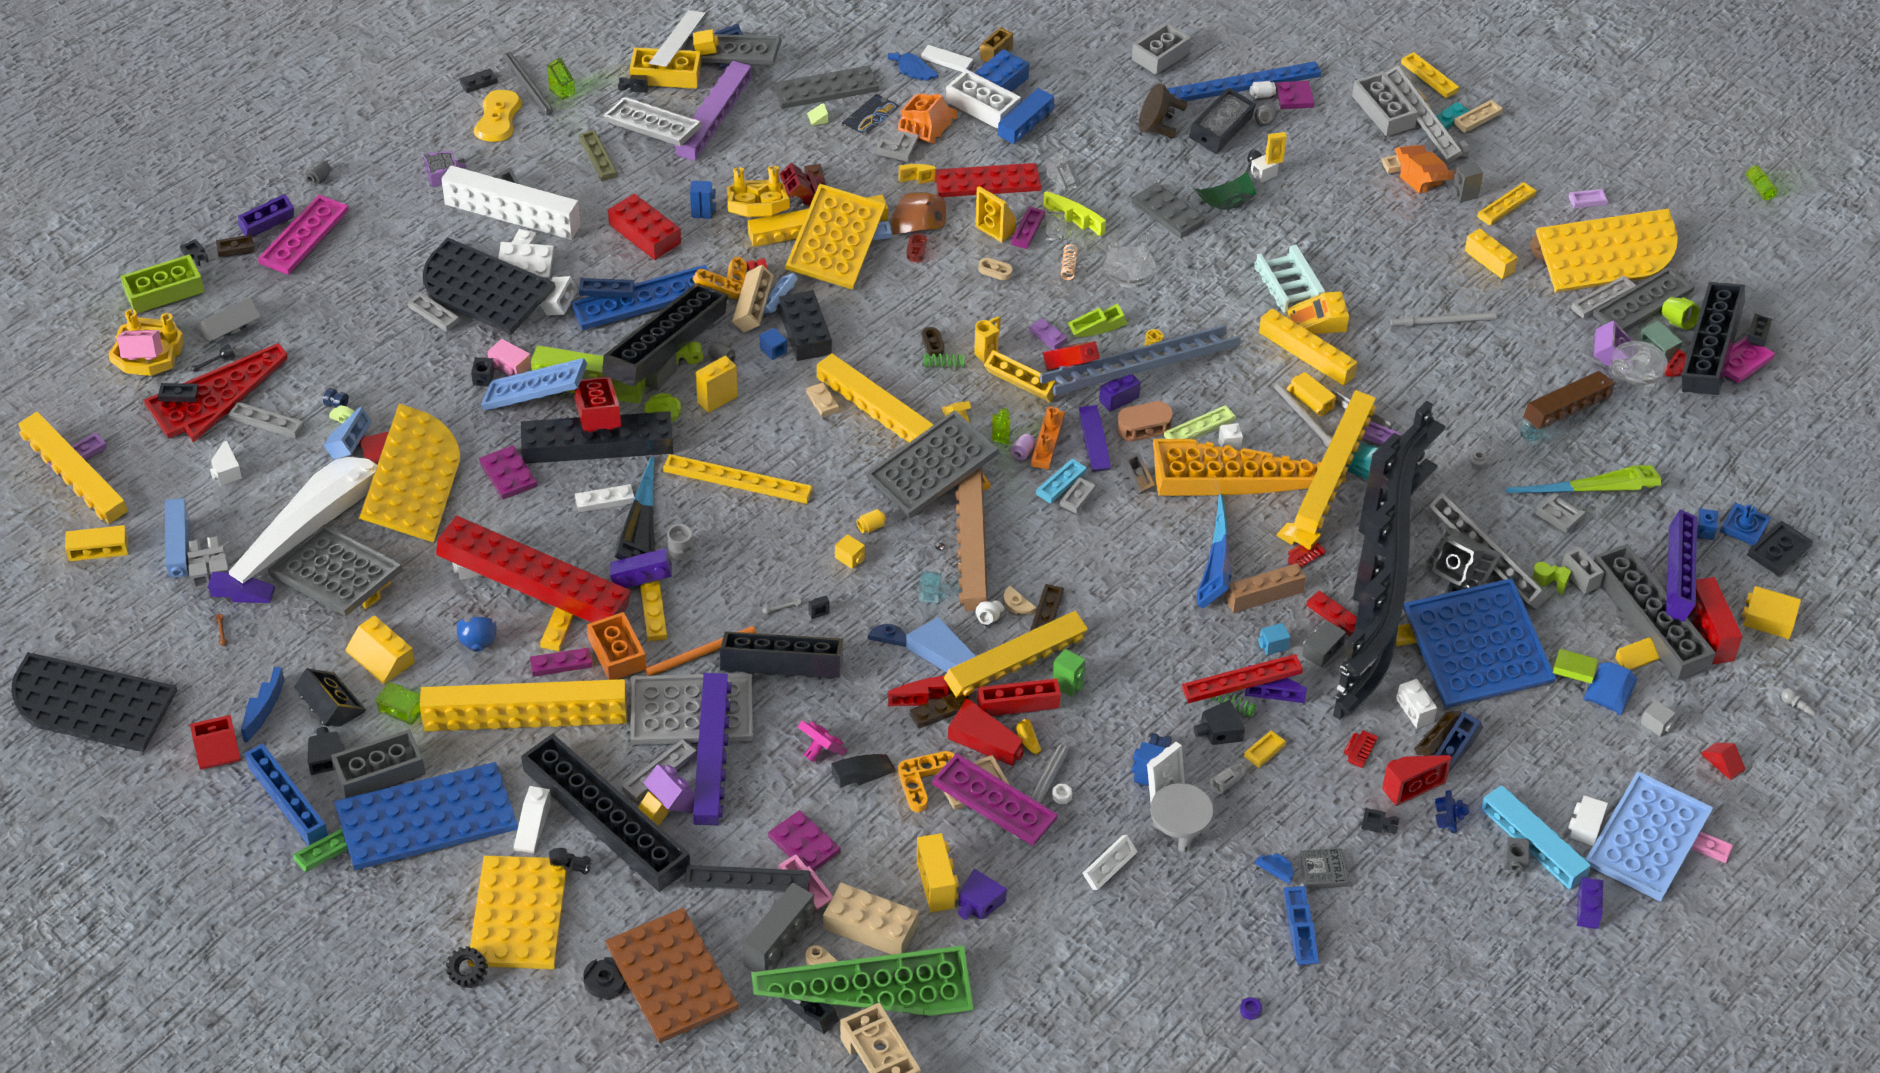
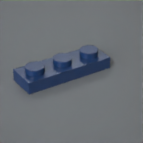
(606, 287)

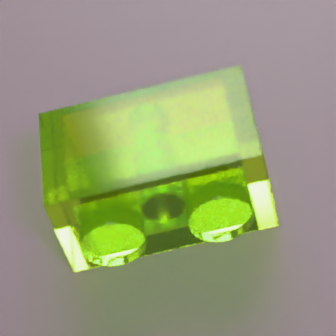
(399, 703)

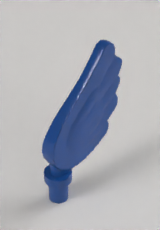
(913, 66)

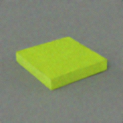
(1575, 666)

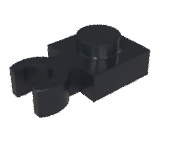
(195, 250)
(1376, 821)

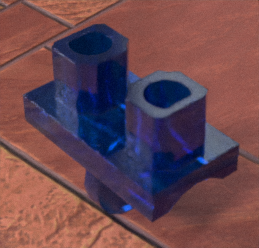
(1452, 810)

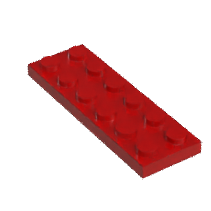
(994, 179)

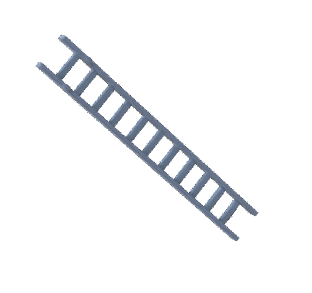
(1137, 354)

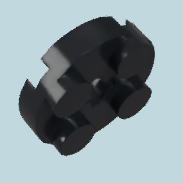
(598, 987)

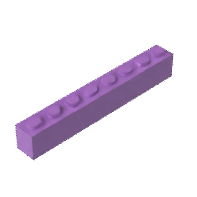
(716, 108)

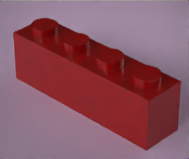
(1019, 697)

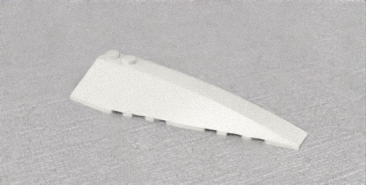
(316, 504)

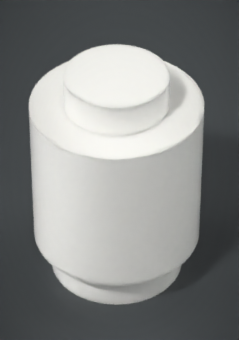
(1262, 89)

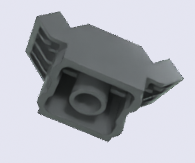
(1462, 559)

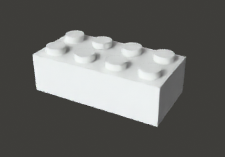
(981, 98)

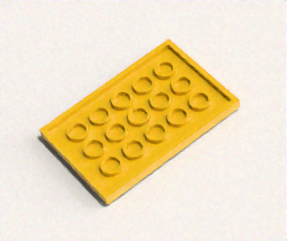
(835, 236)
(518, 912)

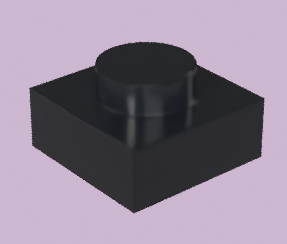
(819, 607)

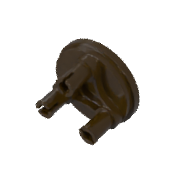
(1156, 108)

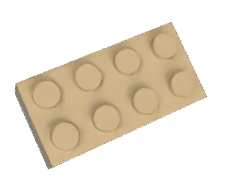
(870, 919)

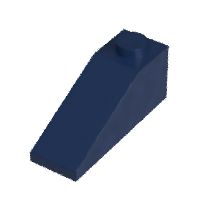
(1460, 738)

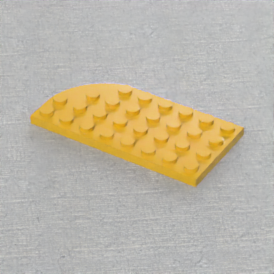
(1608, 248)
(413, 475)

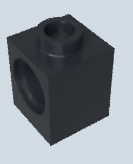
(482, 371)

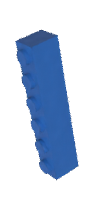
(286, 794)

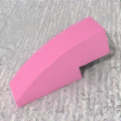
(821, 893)

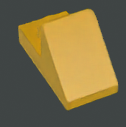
(959, 407)

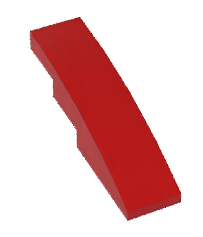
(919, 692)

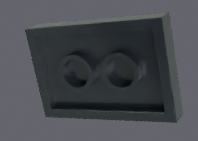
(1779, 548)

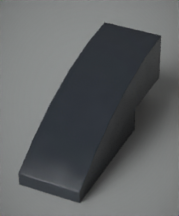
(861, 769)
(818, 1015)

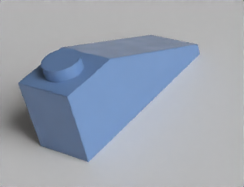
(348, 434)

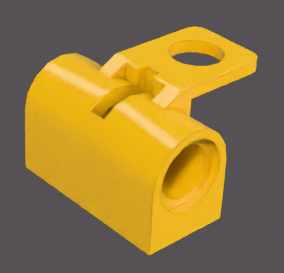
(986, 338)

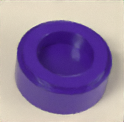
(1251, 1008)

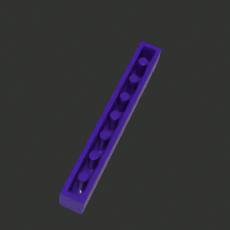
(1681, 565)
(711, 749)

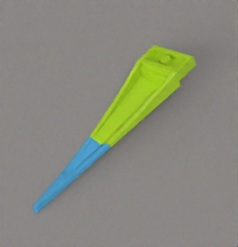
(1625, 479)

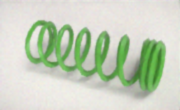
(927, 359)
(1251, 709)

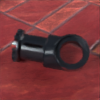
(569, 861)

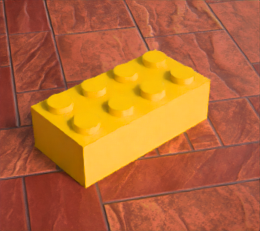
(681, 71)

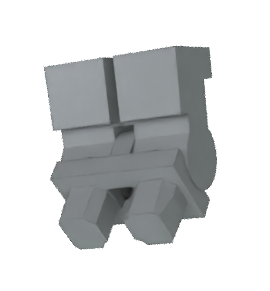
(205, 562)

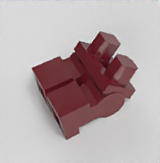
(800, 184)

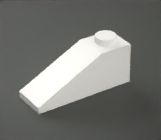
(532, 819)

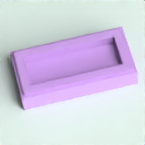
(1588, 198)

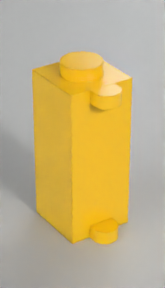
(1312, 394)

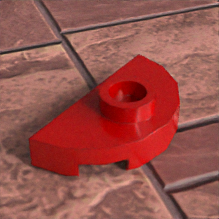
(1676, 364)

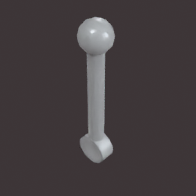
(797, 602)

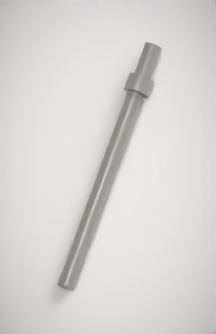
(1409, 321)
(1304, 415)

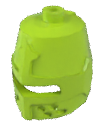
(1677, 310)

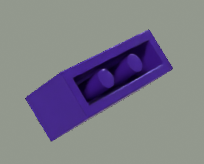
(266, 216)
(641, 568)

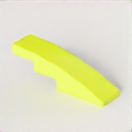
(1075, 212)

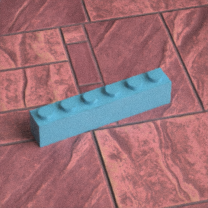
(1543, 842)

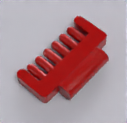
(1303, 554)
(1360, 747)

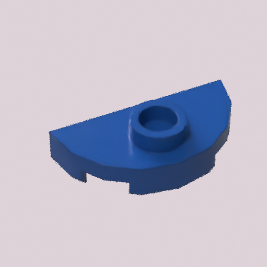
(1276, 865)

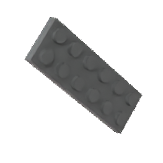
(741, 48)
(825, 87)
(1643, 299)

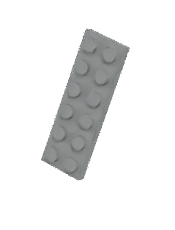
(652, 121)

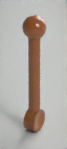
(219, 618)

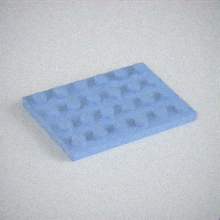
(1649, 836)

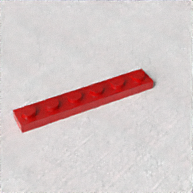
(1242, 678)

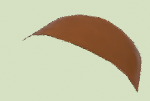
(914, 213)

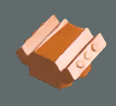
(926, 116)
(1422, 168)

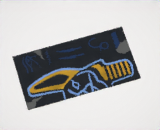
(870, 114)

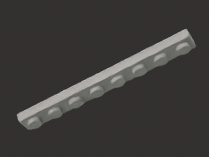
(1425, 116)

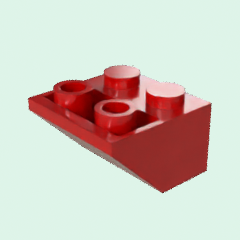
(215, 742)

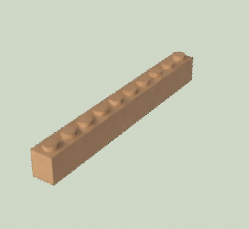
(972, 541)

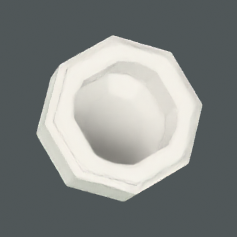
(1062, 793)

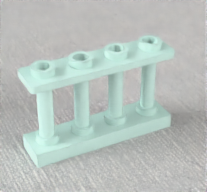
(1300, 268)

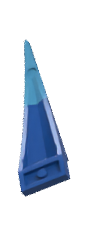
(1218, 568)

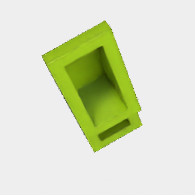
(1098, 322)

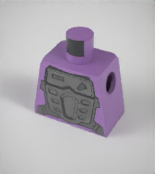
(438, 164)

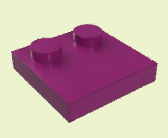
(1294, 95)

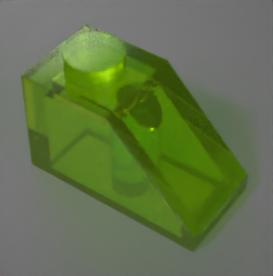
(560, 80)

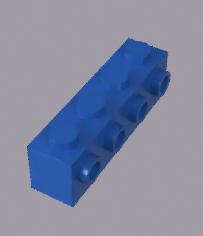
(1026, 116)

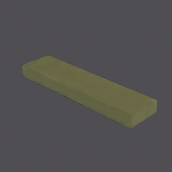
(598, 155)

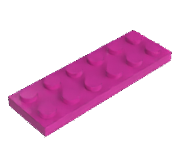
(303, 234)

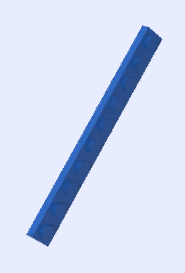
(1243, 82)

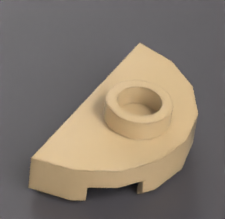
(1017, 603)

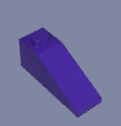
(1281, 689)

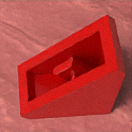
(1725, 759)

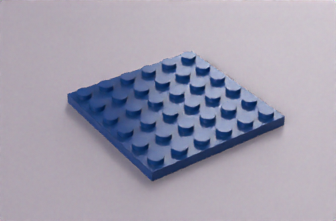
(1478, 643)

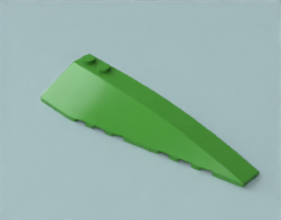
(908, 982)

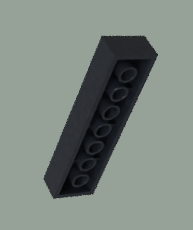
(1713, 338)
(566, 441)

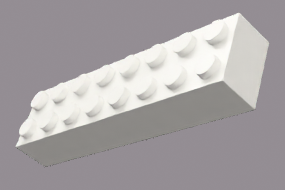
(511, 202)

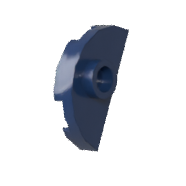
(888, 634)

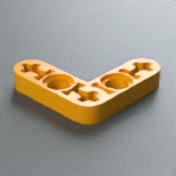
(733, 285)
(915, 776)

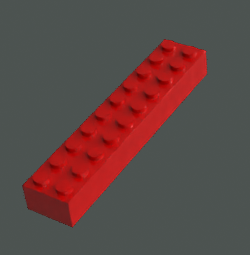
(531, 571)

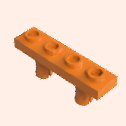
(1048, 438)

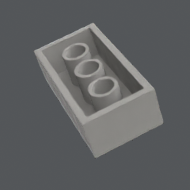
(1384, 104)

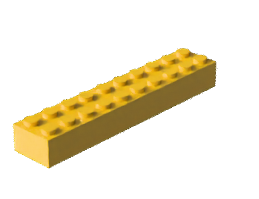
(523, 705)

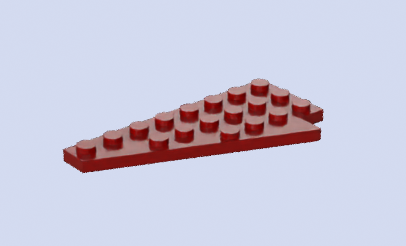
(216, 395)

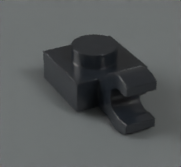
(636, 83)

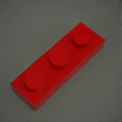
(1332, 612)

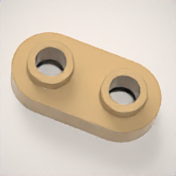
(995, 268)
(823, 957)

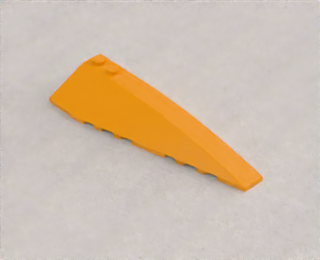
(1206, 469)

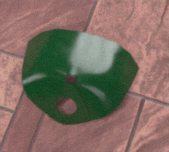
(1229, 194)

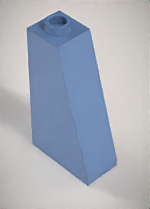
(177, 537)
(938, 645)

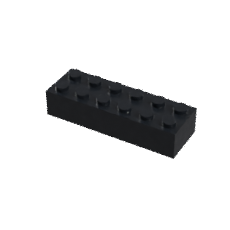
(781, 654)

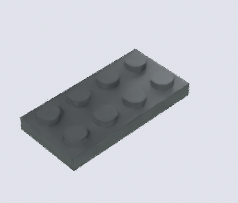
(1168, 210)

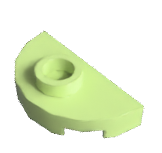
(341, 413)

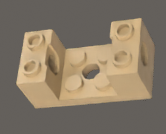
(872, 1027)

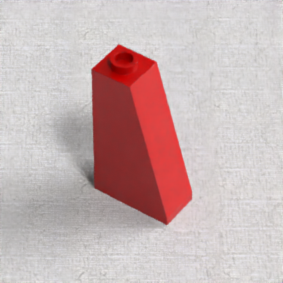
(1071, 355)
(984, 734)

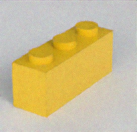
(1491, 253)
(96, 543)

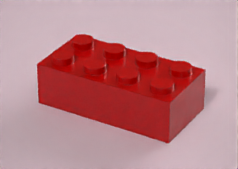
(644, 226)
(597, 404)
(1715, 621)

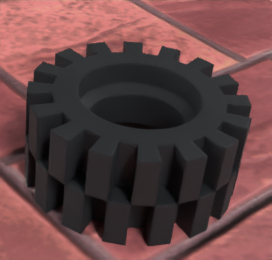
(479, 967)

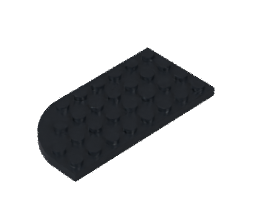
(483, 286)
(90, 701)

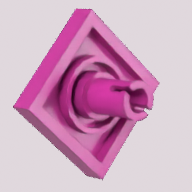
(821, 739)

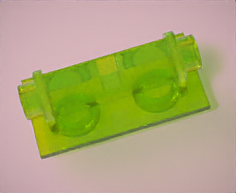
(1001, 426)

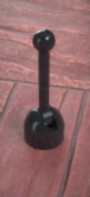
(1253, 154)
(225, 353)

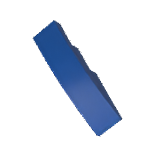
(260, 708)
(1301, 925)

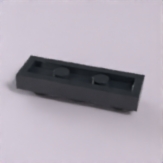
(1759, 330)

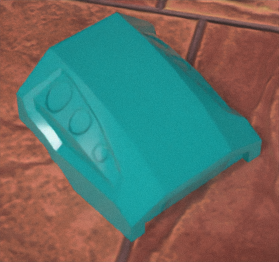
(1362, 460)

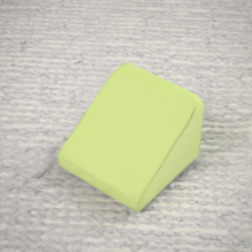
(818, 115)

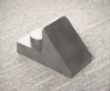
(1136, 470)

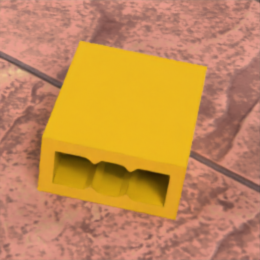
(716, 384)
(1770, 612)

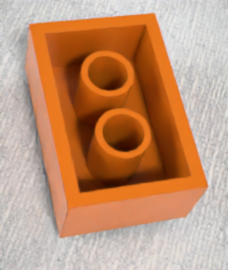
(616, 646)

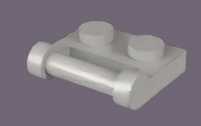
(1560, 513)

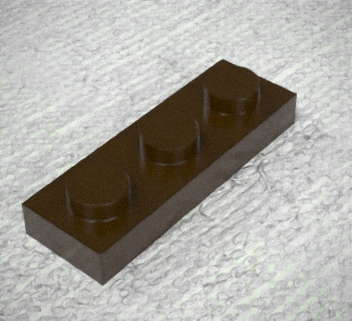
(937, 710)
(1437, 734)

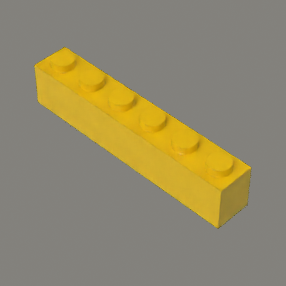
(1308, 347)

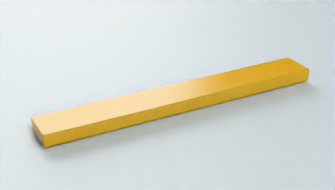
(738, 478)

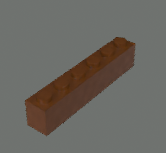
(1569, 400)

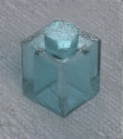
(930, 587)

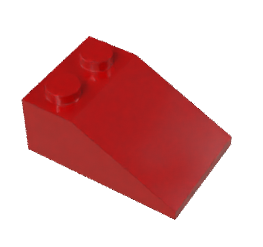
(1414, 776)

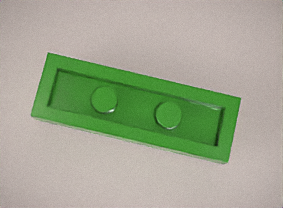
(321, 851)

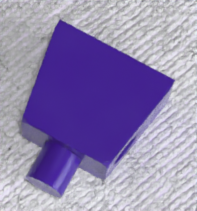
(980, 896)

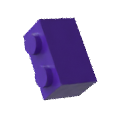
(1119, 392)
(1590, 903)

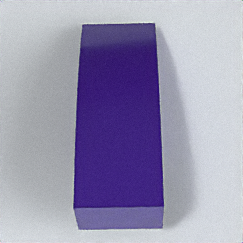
(251, 591)

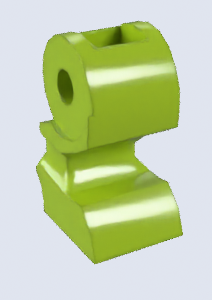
(691, 352)
(1545, 574)

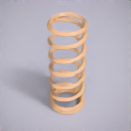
(1063, 262)

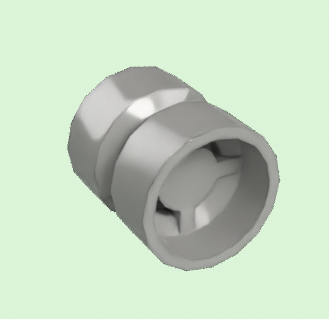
(680, 542)

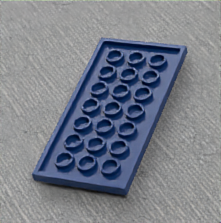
(425, 815)

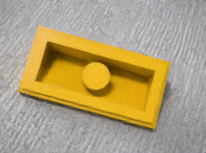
(1637, 654)

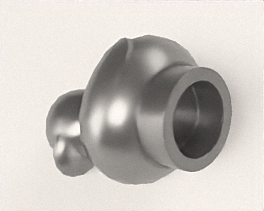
(1265, 114)

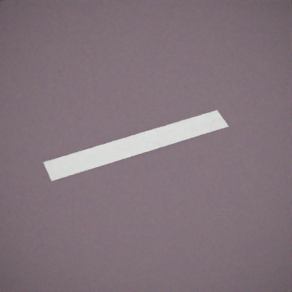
(677, 38)

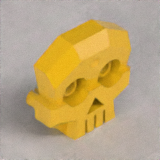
(757, 197)
(171, 341)

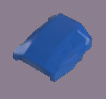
(1611, 687)

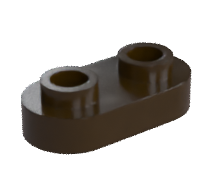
(933, 341)

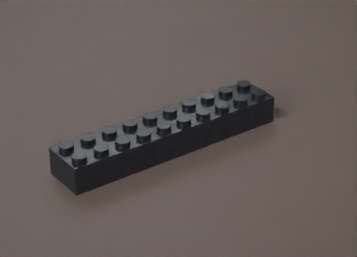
(664, 334)
(606, 812)

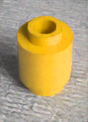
(871, 521)

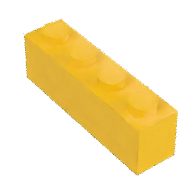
(1019, 375)

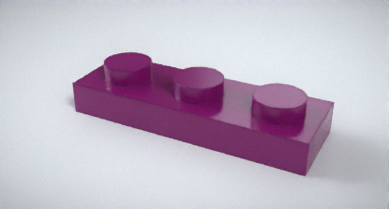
(1028, 227)
(560, 662)

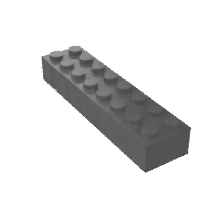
(1644, 604)

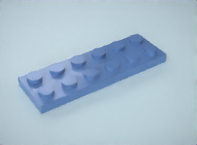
(534, 384)

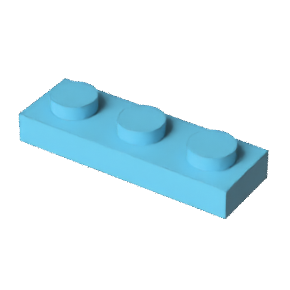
(1061, 481)

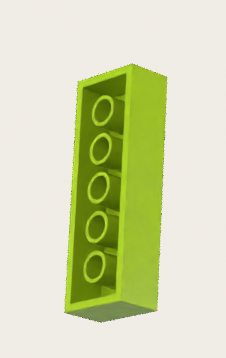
(548, 356)

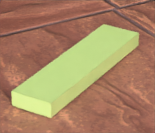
(1202, 424)

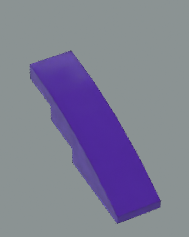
(1094, 438)

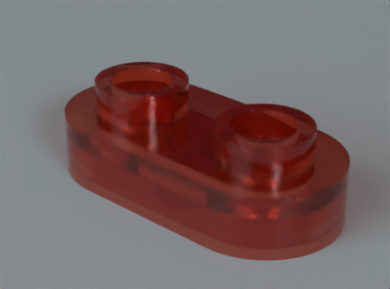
(916, 247)

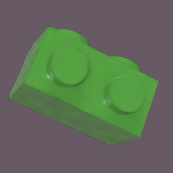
(1070, 672)

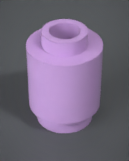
(1023, 447)

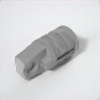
(1227, 778)

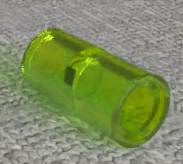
(1761, 182)

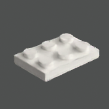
(529, 257)
(1166, 769)

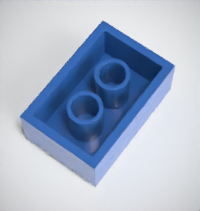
(1005, 70)

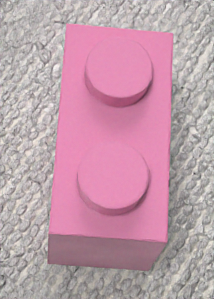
(140, 344)
(509, 358)

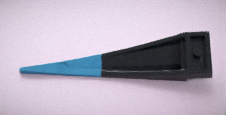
(638, 529)

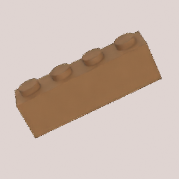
(1265, 588)

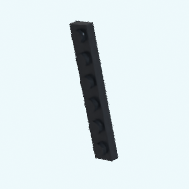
(745, 878)

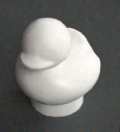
(989, 612)

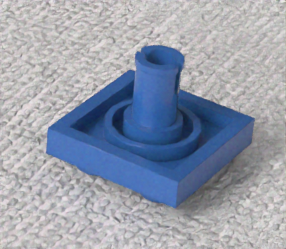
(1745, 523)

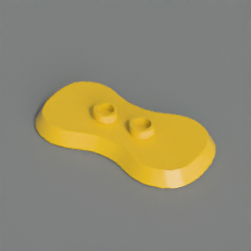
(498, 115)

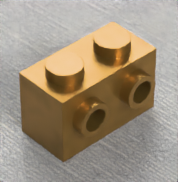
(996, 42)

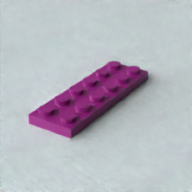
(995, 799)

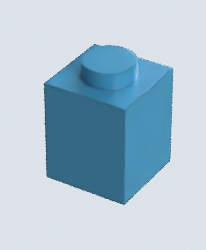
(1274, 639)

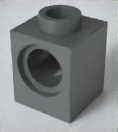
(1516, 854)

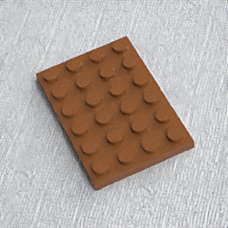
(671, 975)

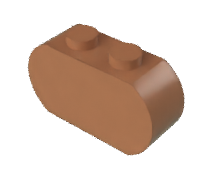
(1144, 421)

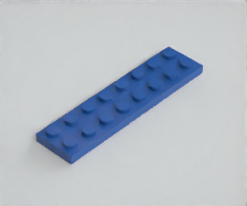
(647, 297)

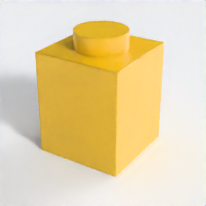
(705, 42)
(850, 551)
(653, 808)

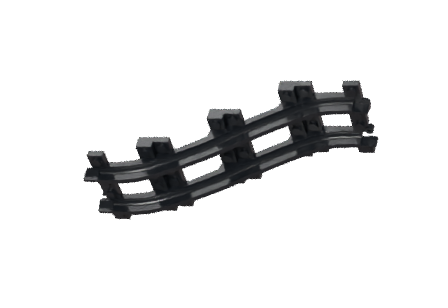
(1384, 558)

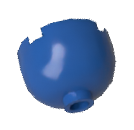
(477, 633)

